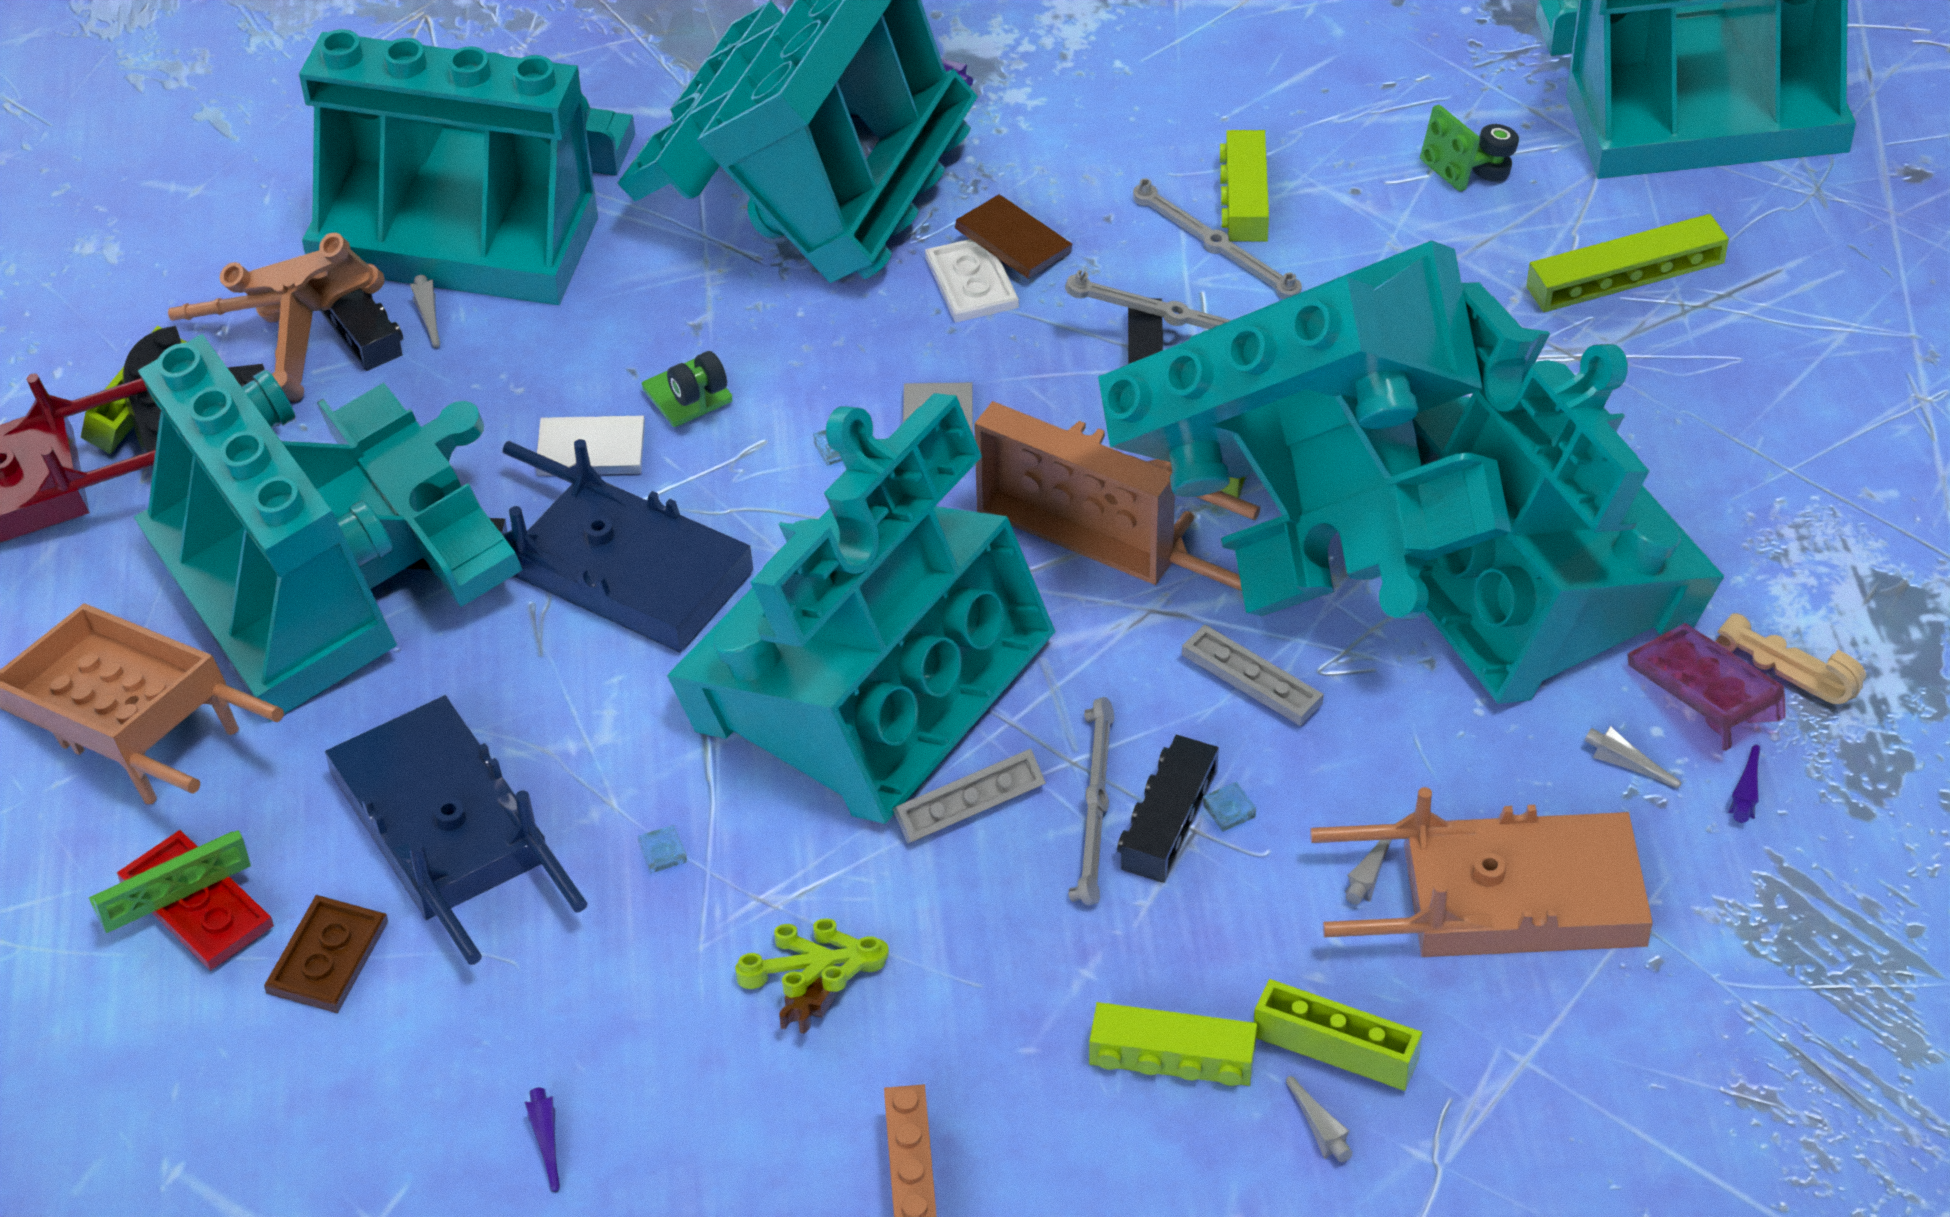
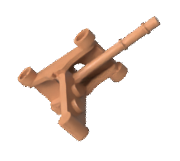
(290, 294)

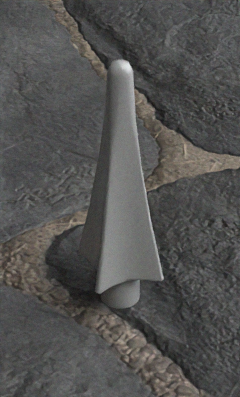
(426, 303)
(1619, 751)
(1365, 874)
(1327, 1130)

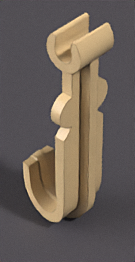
(1833, 682)

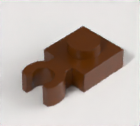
(812, 1003)

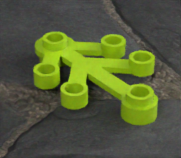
(857, 955)

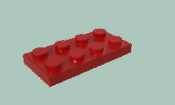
(210, 921)

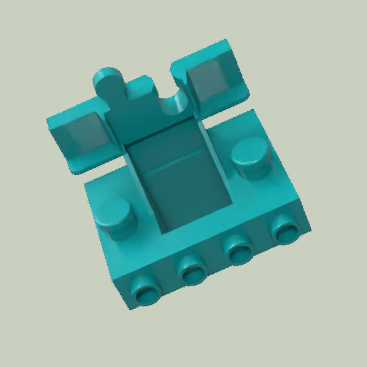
(1702, 80)
(779, 123)
(456, 163)
(1323, 413)
(293, 535)
(1586, 541)
(874, 622)

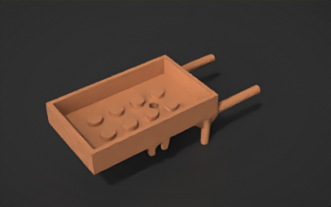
(1088, 495)
(119, 691)
(1511, 882)

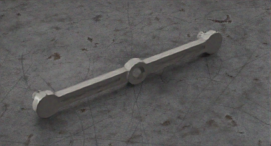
(1285, 286)
(1080, 287)
(1097, 802)

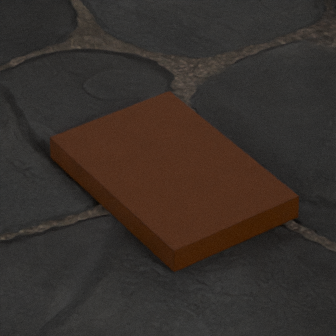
(1013, 236)
(326, 953)

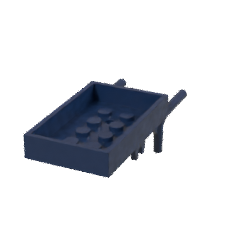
(625, 554)
(442, 813)

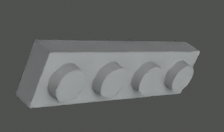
(1252, 674)
(969, 795)

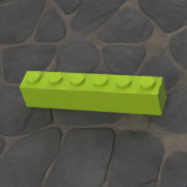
(1627, 262)

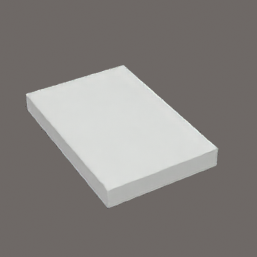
(971, 280)
(611, 442)

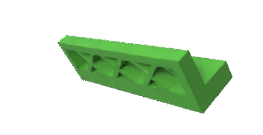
(170, 881)

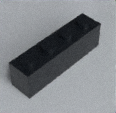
(365, 329)
(1168, 808)

